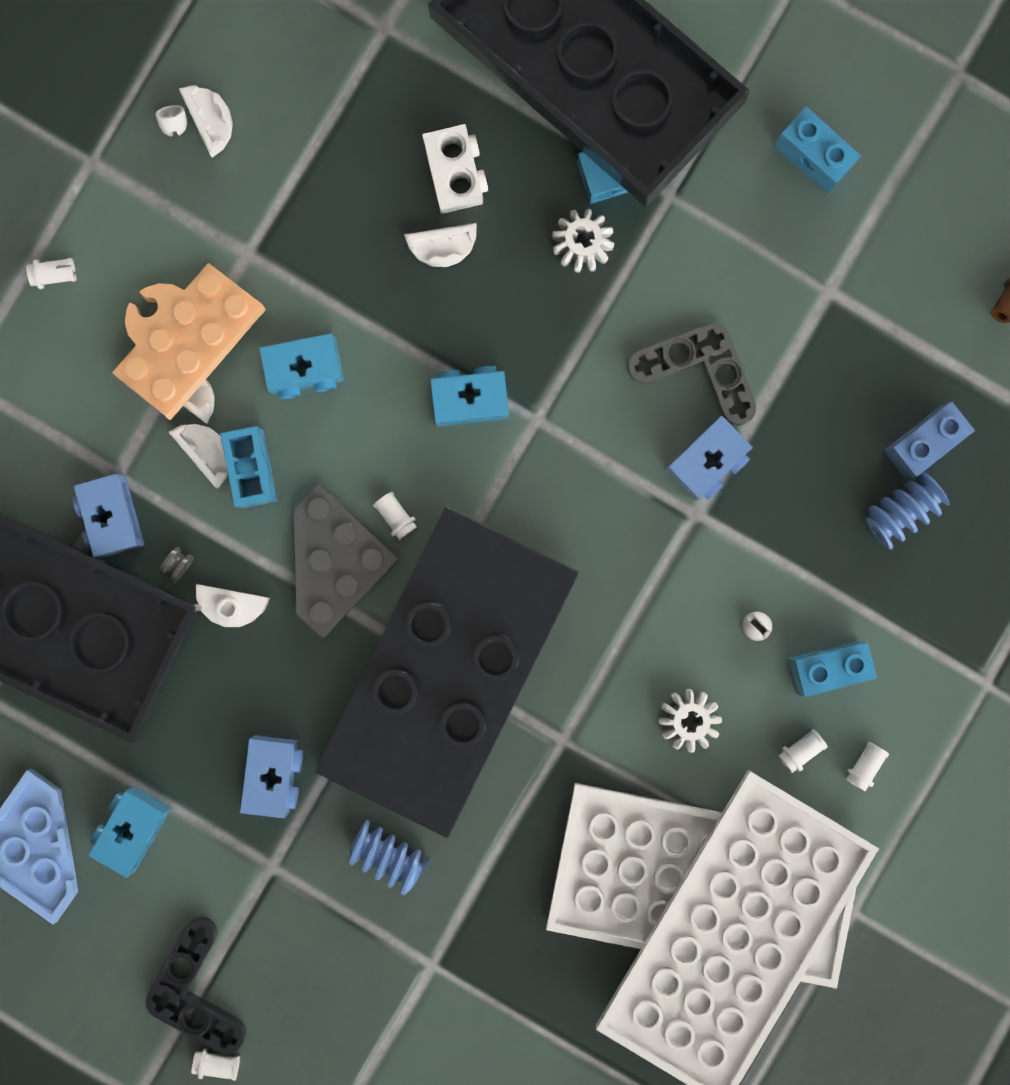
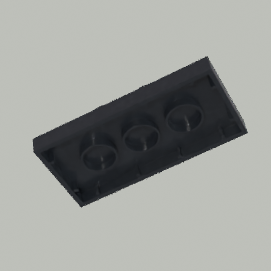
(605, 77)
(85, 631)
(447, 671)

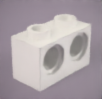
(447, 170)

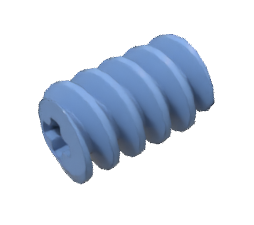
(905, 509)
(386, 858)

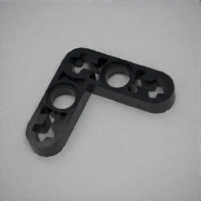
(179, 987)

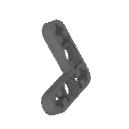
(710, 359)

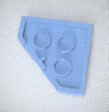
(37, 847)

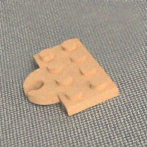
(184, 337)

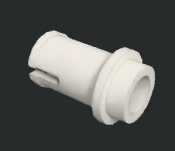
(50, 272)
(395, 516)
(802, 751)
(867, 766)
(215, 1065)

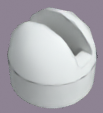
(172, 119)
(753, 633)

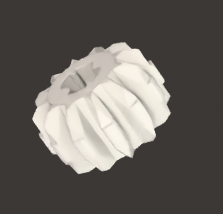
(589, 229)
(699, 728)

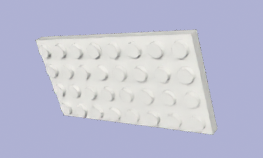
(627, 860)
(736, 936)

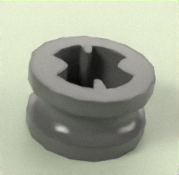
(176, 564)

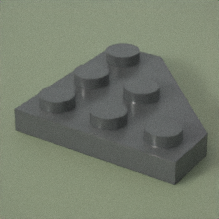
(333, 560)

